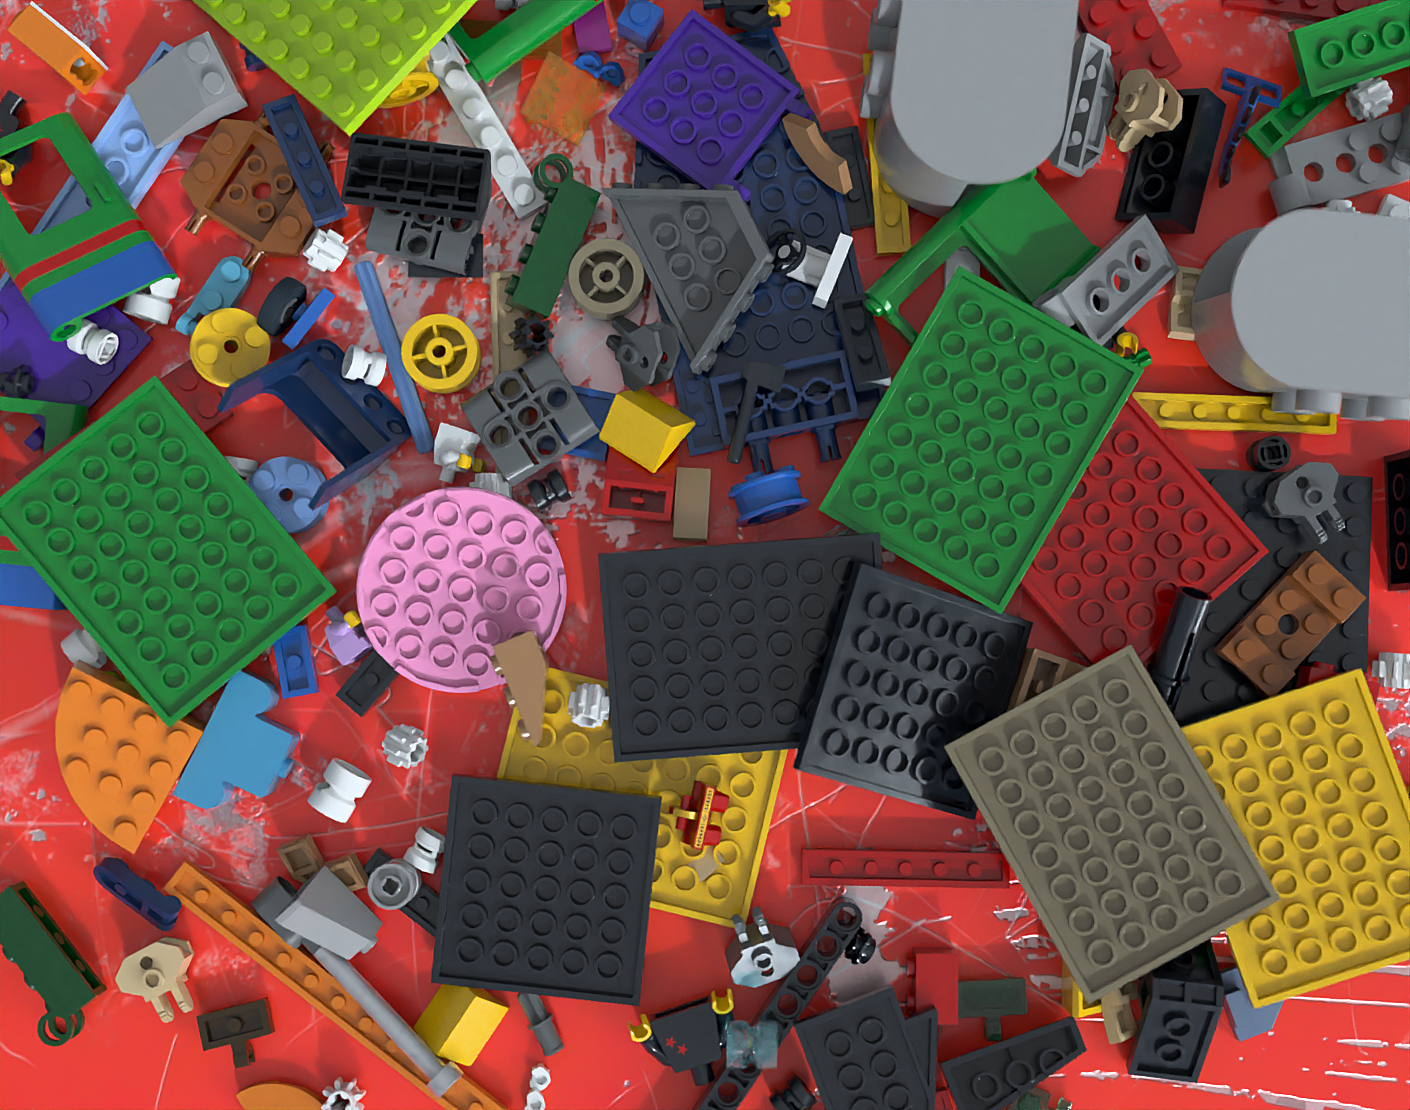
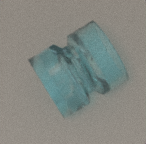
(751, 1044)

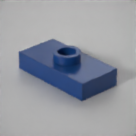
(306, 316)
(296, 663)

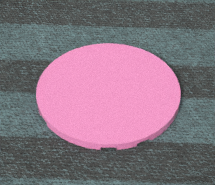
(454, 581)

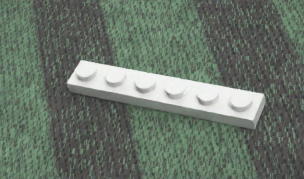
(485, 129)

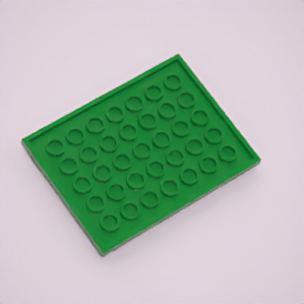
(981, 439)
(162, 551)

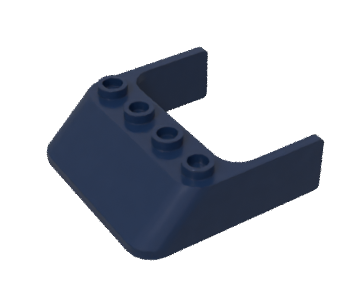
(342, 413)

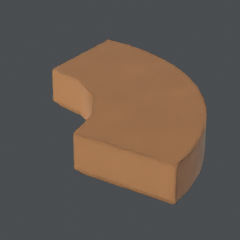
(816, 153)

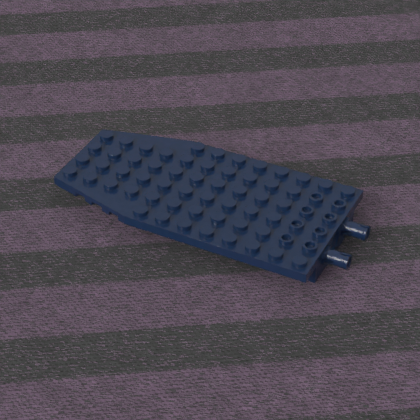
(781, 321)

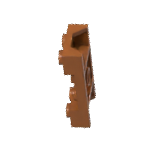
(1315, 600)

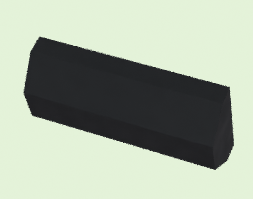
(417, 176)

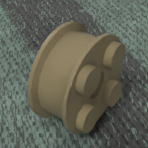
(609, 298)

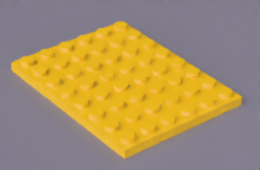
(586, 759)
(1329, 827)

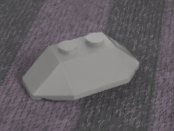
(1088, 107)

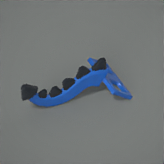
(1246, 106)

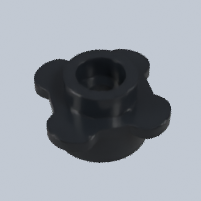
(860, 947)

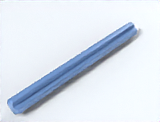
(392, 349)

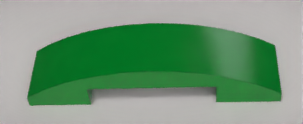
(1287, 120)

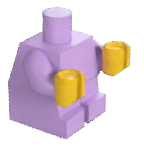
(347, 636)

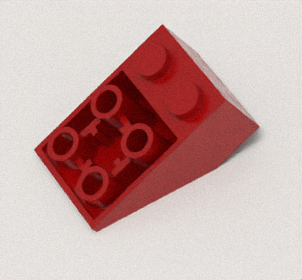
(636, 492)

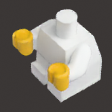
(455, 451)

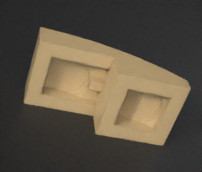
(1180, 303)
(691, 504)
(1117, 1013)

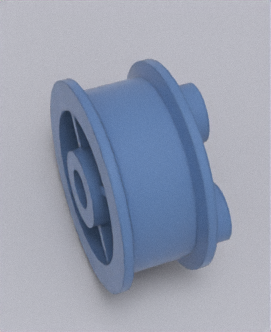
(277, 478)

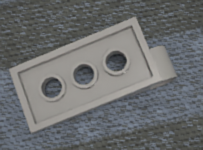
(1294, 192)
(1073, 297)

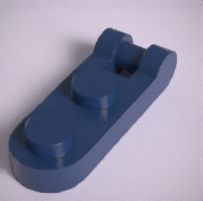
(138, 893)

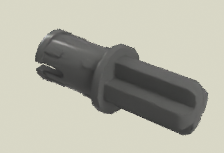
(541, 1023)

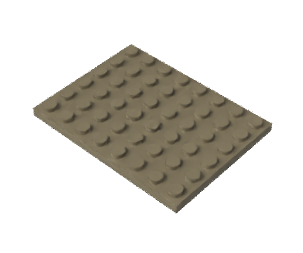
(1111, 824)

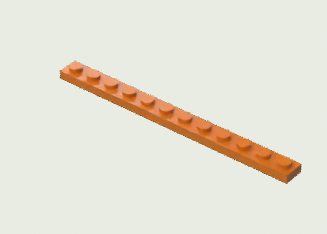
(309, 980)

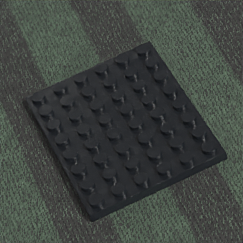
(721, 641)
(1219, 685)

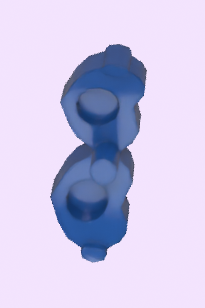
(593, 64)

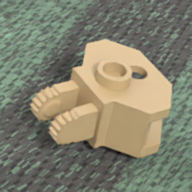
(1143, 110)
(157, 971)

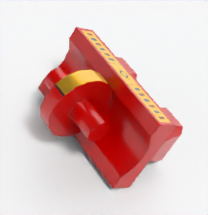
(695, 814)

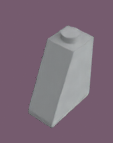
(331, 916)

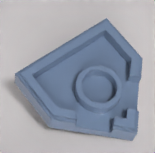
(1243, 1018)

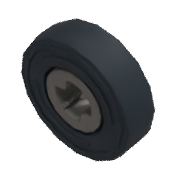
(281, 305)

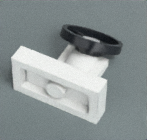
(809, 263)

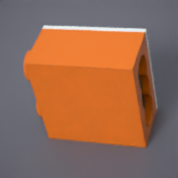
(57, 47)

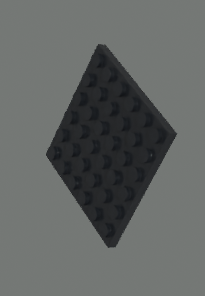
(904, 682)
(546, 889)

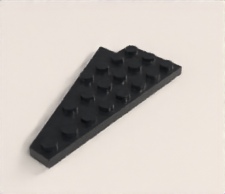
(872, 1054)

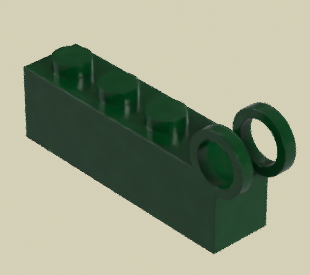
(554, 241)
(48, 962)

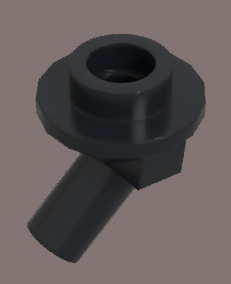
(18, 381)

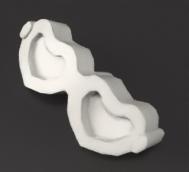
(538, 1082)

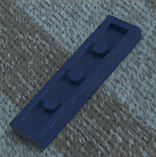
(304, 160)

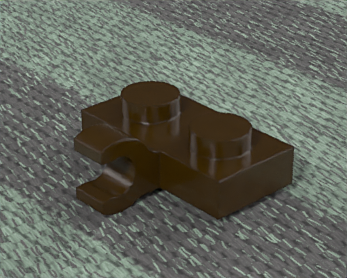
(235, 1027)

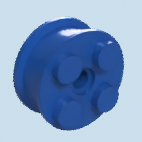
(768, 496)

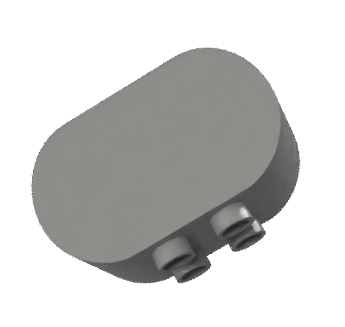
(965, 92)
(1312, 313)

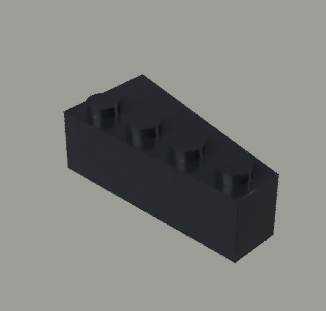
(1010, 1068)

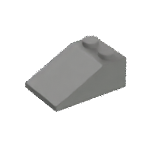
(186, 91)

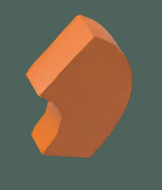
(278, 1096)

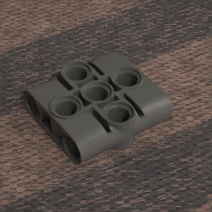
(446, 247)
(488, 417)

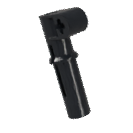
(1179, 643)

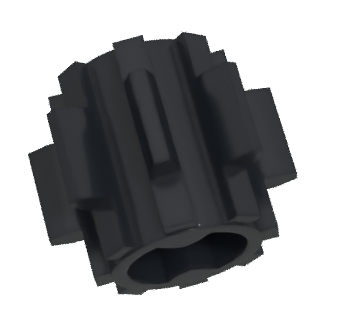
(524, 329)

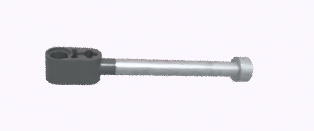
(441, 1076)

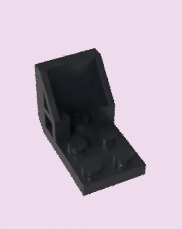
(1178, 1016)

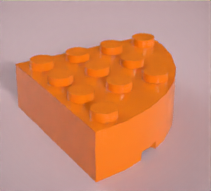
(118, 753)

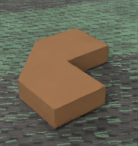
(304, 860)

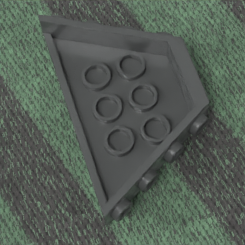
(698, 255)

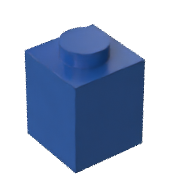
(640, 23)

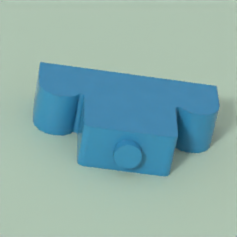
(239, 746)

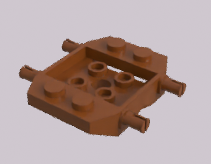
(271, 225)

